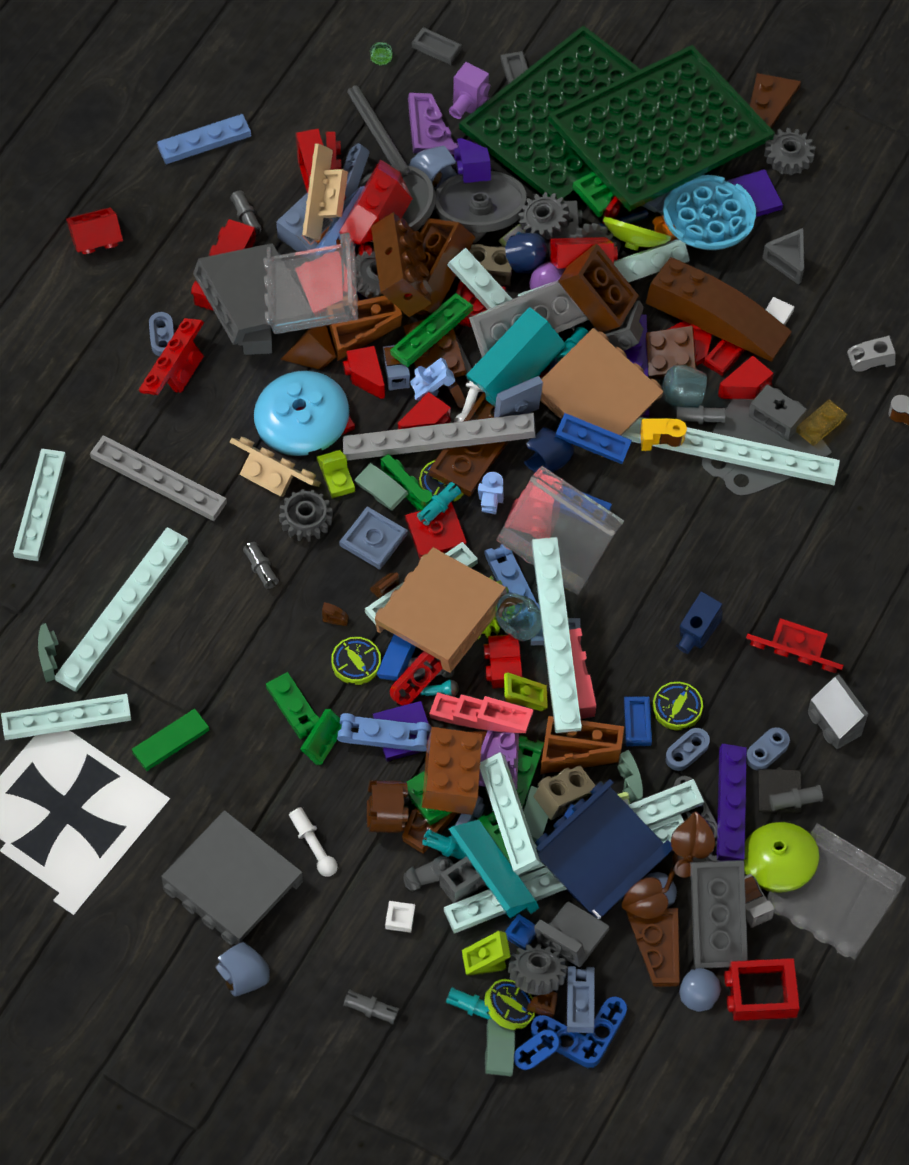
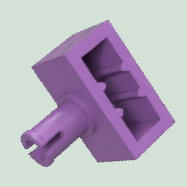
(470, 90)

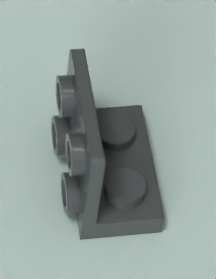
(572, 933)

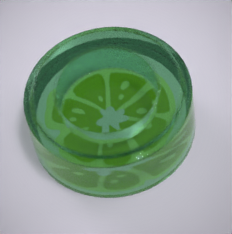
(381, 53)

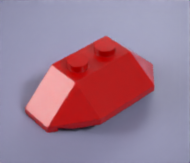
(380, 197)

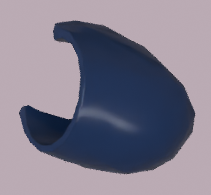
(525, 252)
(550, 451)

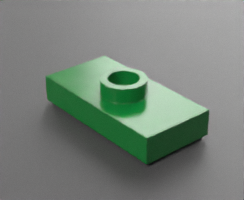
(322, 737)

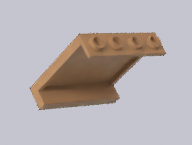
(599, 385)
(441, 607)

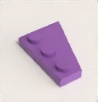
(427, 125)
(505, 743)

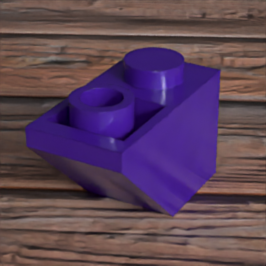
(472, 161)

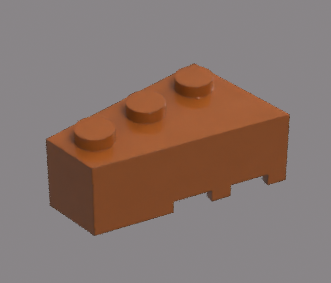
(375, 319)
(590, 747)

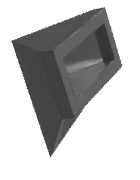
(787, 255)

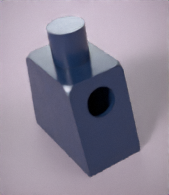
(699, 623)

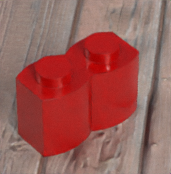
(504, 657)

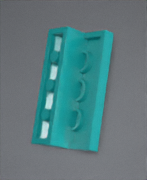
(517, 356)
(493, 868)

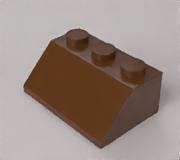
(598, 289)

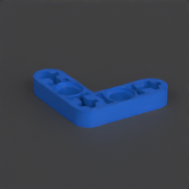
(582, 1042)

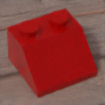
(95, 230)

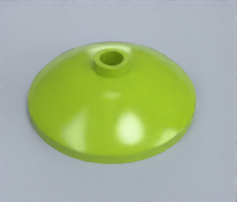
(634, 235)
(784, 868)

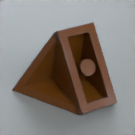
(312, 349)

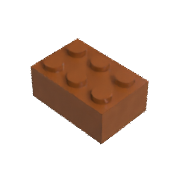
(452, 770)

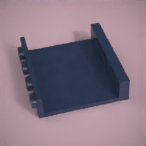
(601, 850)

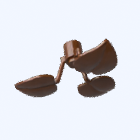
(689, 839)

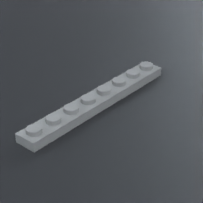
(439, 436)

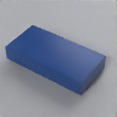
(395, 659)
(637, 721)

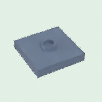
(519, 399)
(373, 537)

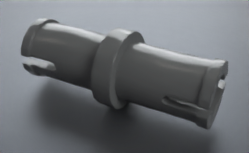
(245, 212)
(701, 414)
(260, 565)
(796, 798)
(371, 1006)

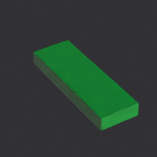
(170, 739)

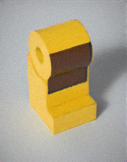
(662, 432)

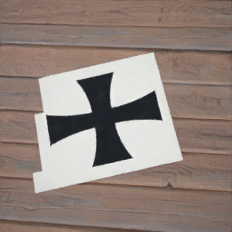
(71, 813)

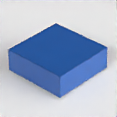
(521, 932)

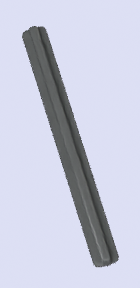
(378, 130)

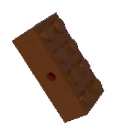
(401, 264)

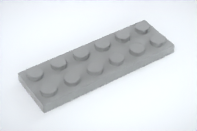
(548, 301)

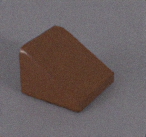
(386, 584)

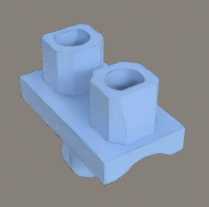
(431, 379)
(491, 492)

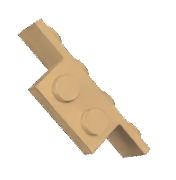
(325, 192)
(269, 471)

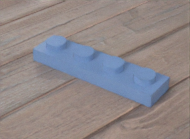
(204, 139)

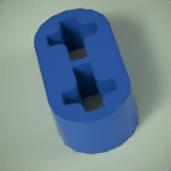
(541, 1054)

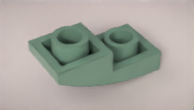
(381, 486)
(46, 648)
(629, 771)
(534, 815)
(499, 1050)

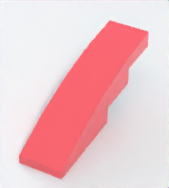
(481, 714)

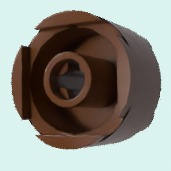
(386, 806)

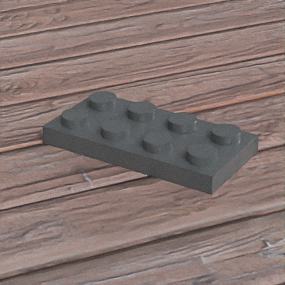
(718, 913)

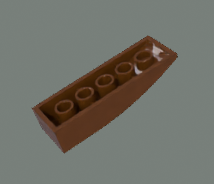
(716, 309)

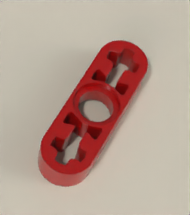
(401, 682)

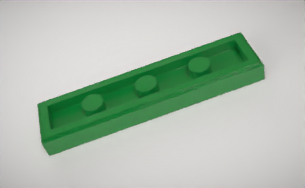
(431, 330)

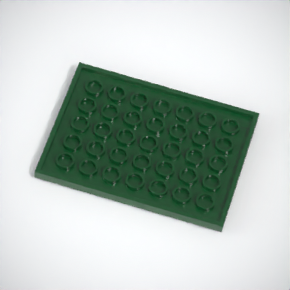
(516, 118)
(660, 127)

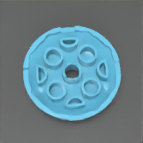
(709, 213)
(303, 430)

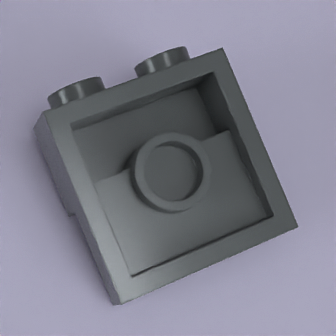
(630, 330)

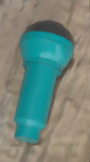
(448, 688)

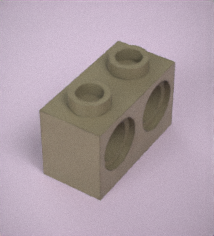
(490, 259)
(560, 791)

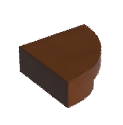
(457, 394)
(334, 615)
(543, 1004)

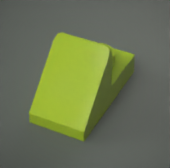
(336, 473)
(525, 692)
(487, 954)

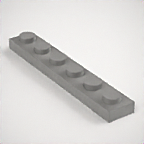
(158, 478)

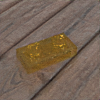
(821, 422)

